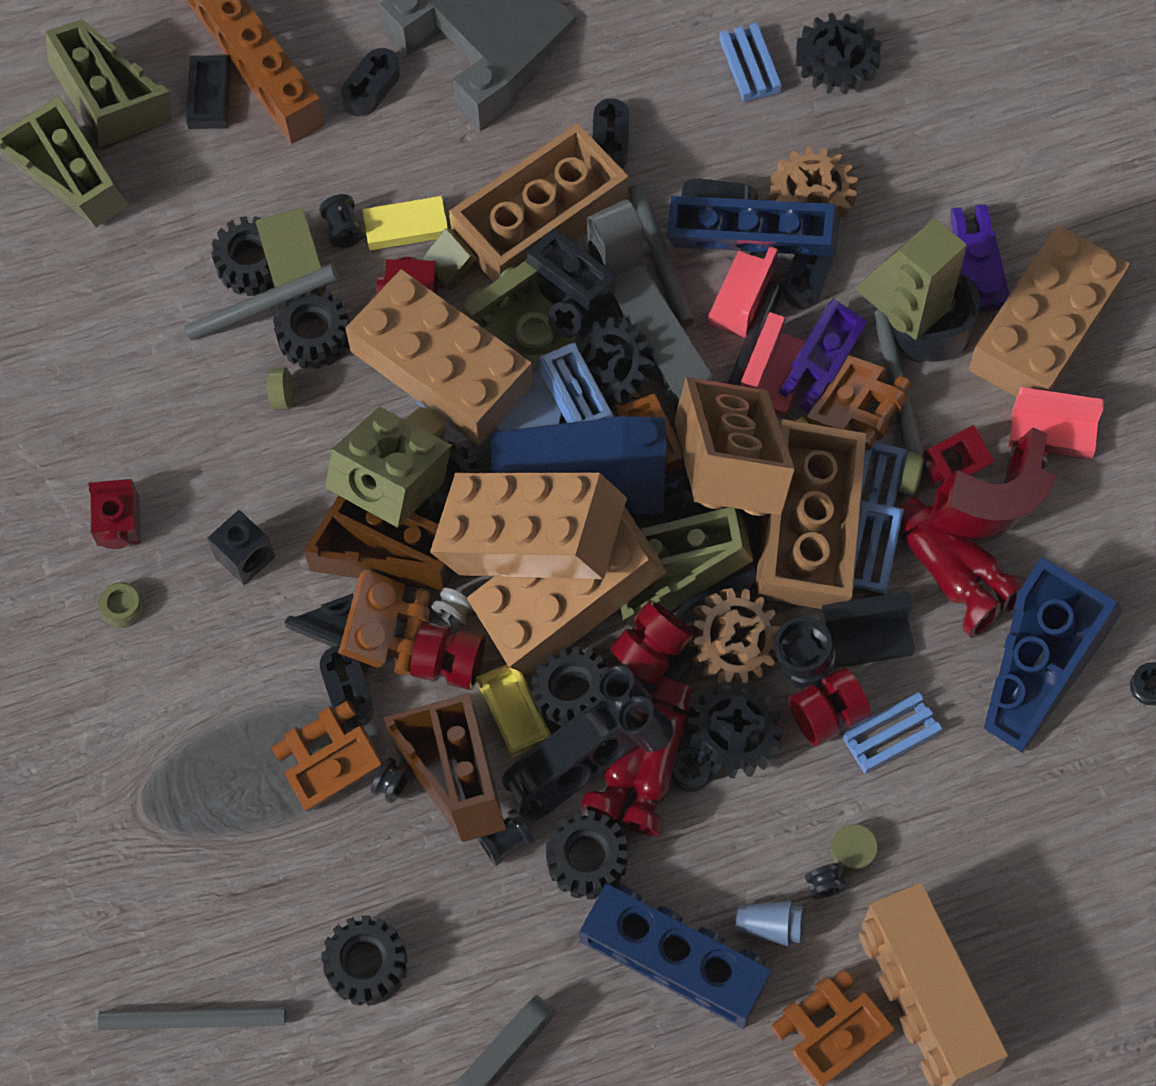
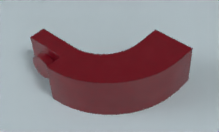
(986, 509)

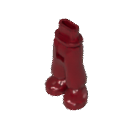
(960, 568)
(644, 771)

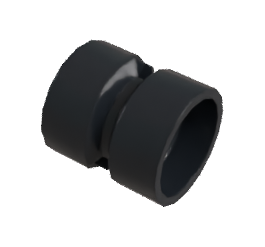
(805, 652)

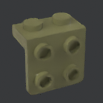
(507, 300)

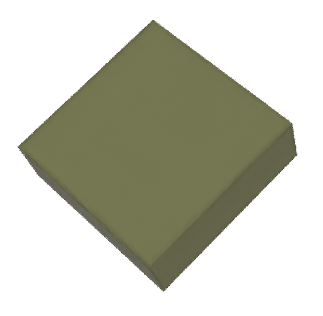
(451, 256)

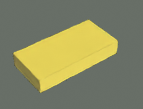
(404, 223)
(513, 709)

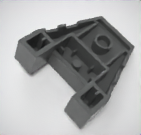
(499, 36)

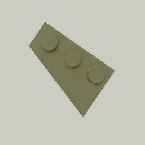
(104, 86)
(63, 161)
(917, 280)
(697, 556)

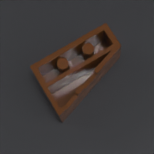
(358, 540)
(451, 763)

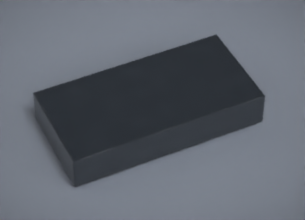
(208, 92)

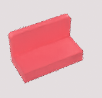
(742, 292)
(772, 362)
(1066, 418)

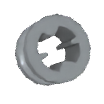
(453, 607)

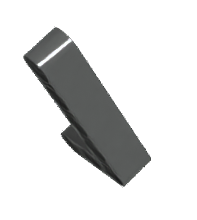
(616, 243)

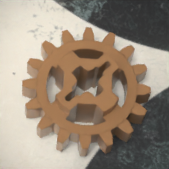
(812, 180)
(719, 623)

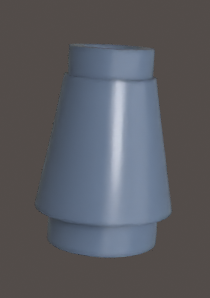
(772, 921)

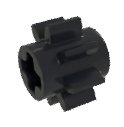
(680, 502)

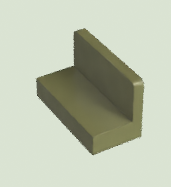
(288, 246)

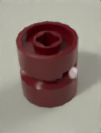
(651, 642)
(433, 650)
(816, 714)

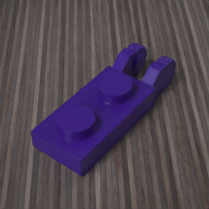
(982, 258)
(824, 351)

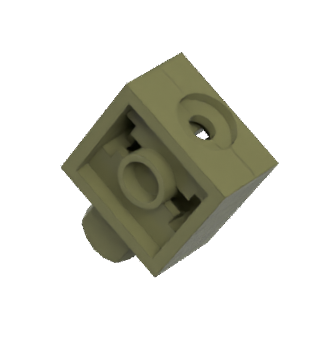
(391, 463)

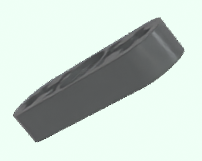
(508, 1044)

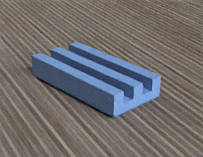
(742, 36)
(566, 388)
(884, 451)
(880, 510)
(922, 714)

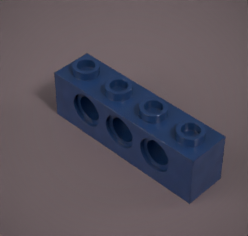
(753, 225)
(729, 1000)

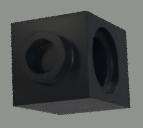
(241, 547)

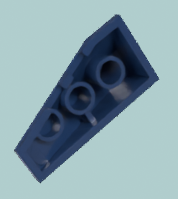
(622, 449)
(1049, 644)

